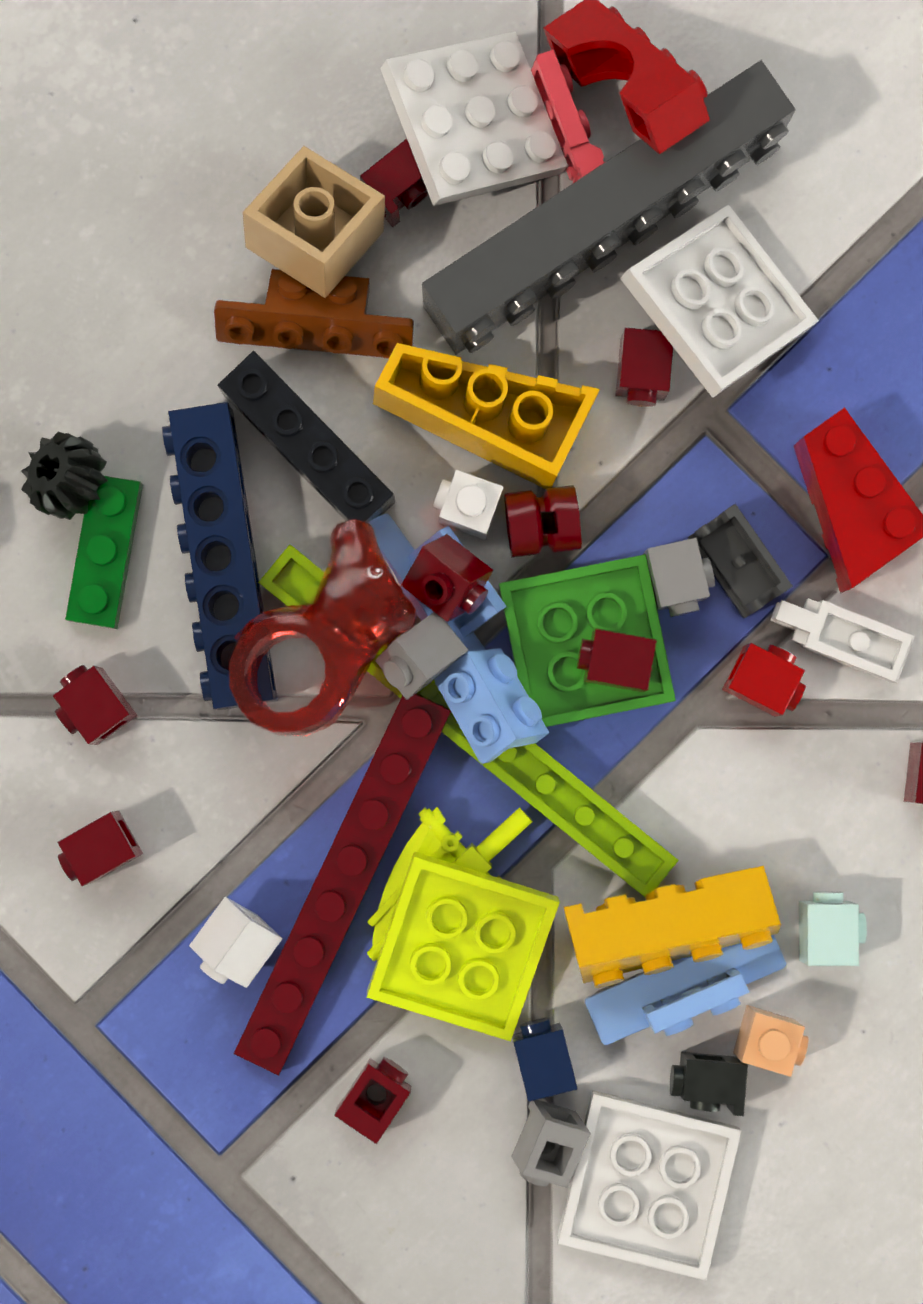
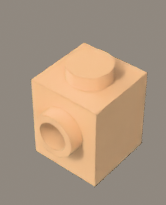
(770, 1041)

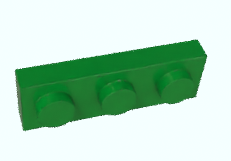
(104, 554)

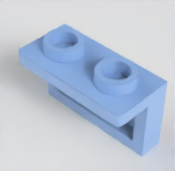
(490, 703)

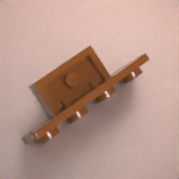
(307, 321)

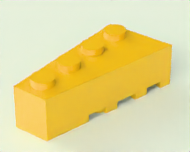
(491, 412)
(673, 926)

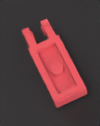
(568, 123)

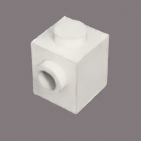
(468, 504)
(234, 943)

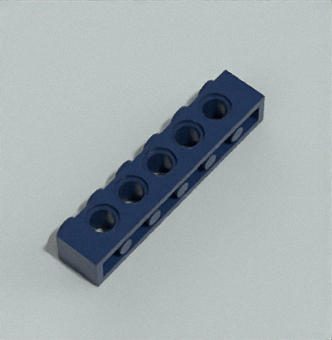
(215, 429)

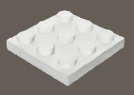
(473, 117)
(719, 300)
(649, 1186)

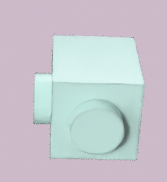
(830, 930)

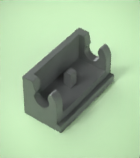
(740, 561)

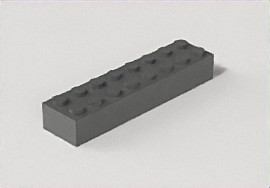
(604, 212)

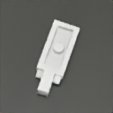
(846, 637)

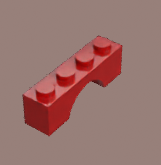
(660, 96)

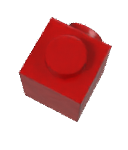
(766, 679)

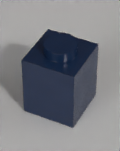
(544, 1059)

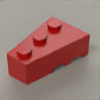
(857, 500)

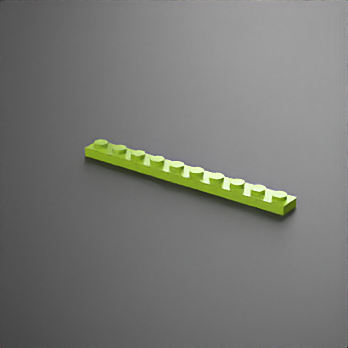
(522, 768)

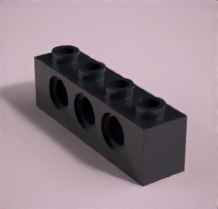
(305, 441)

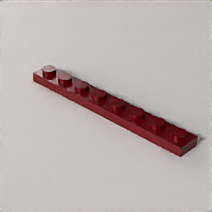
(342, 882)

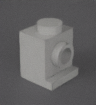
(556, 1159)

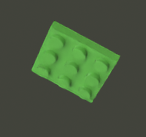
(559, 609)

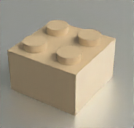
(314, 221)

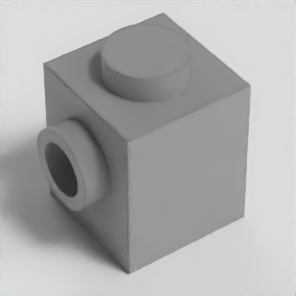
(679, 576)
(420, 655)

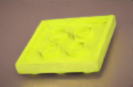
(462, 946)

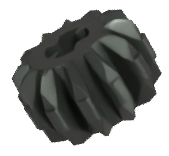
(64, 475)

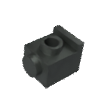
(710, 1081)

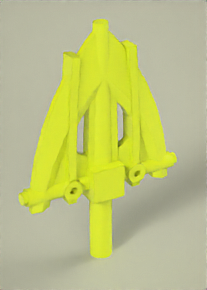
(437, 841)

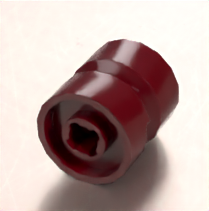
(525, 522)

